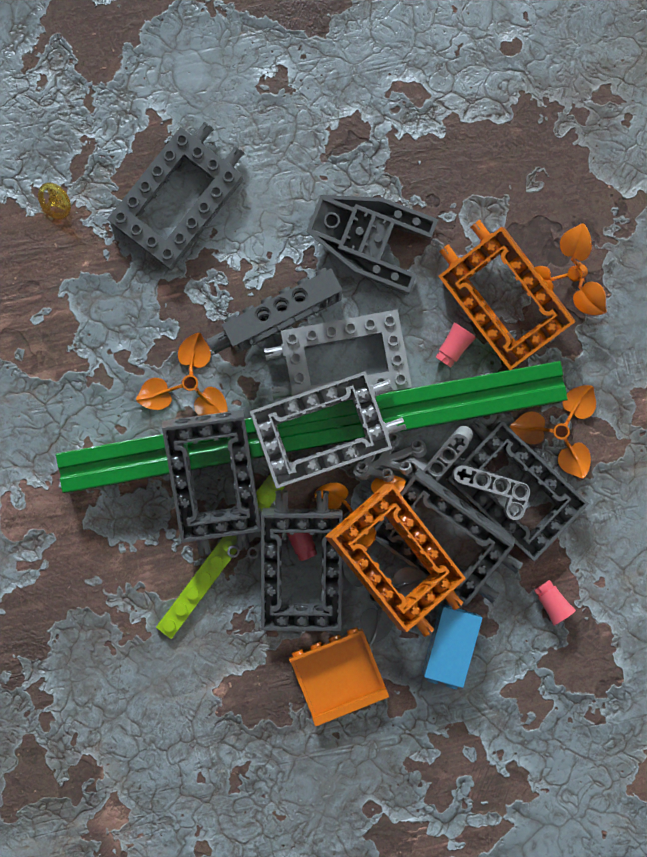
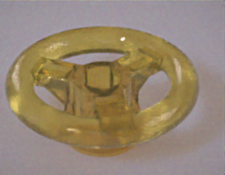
(57, 197)

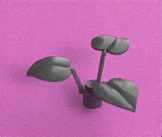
(376, 622)

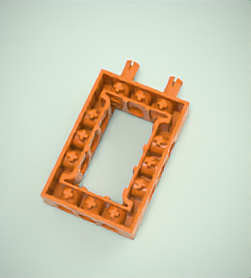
(458, 283)
(443, 576)

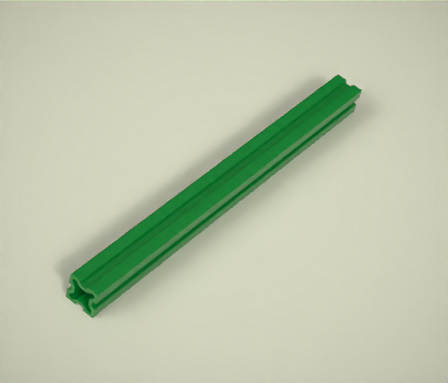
(333, 425)

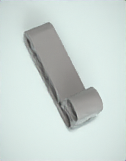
(442, 456)
(489, 486)

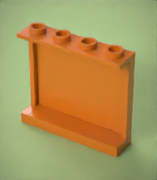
(338, 676)

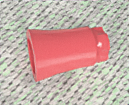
(455, 345)
(303, 545)
(554, 602)

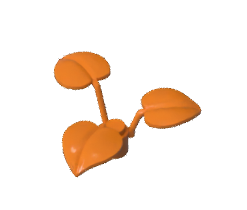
(578, 244)
(192, 352)
(575, 458)
(339, 492)

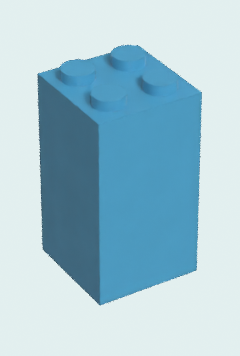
(451, 646)

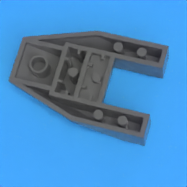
(359, 230)

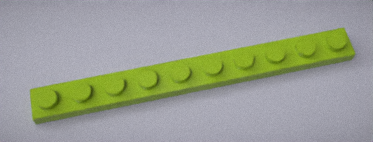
(210, 570)

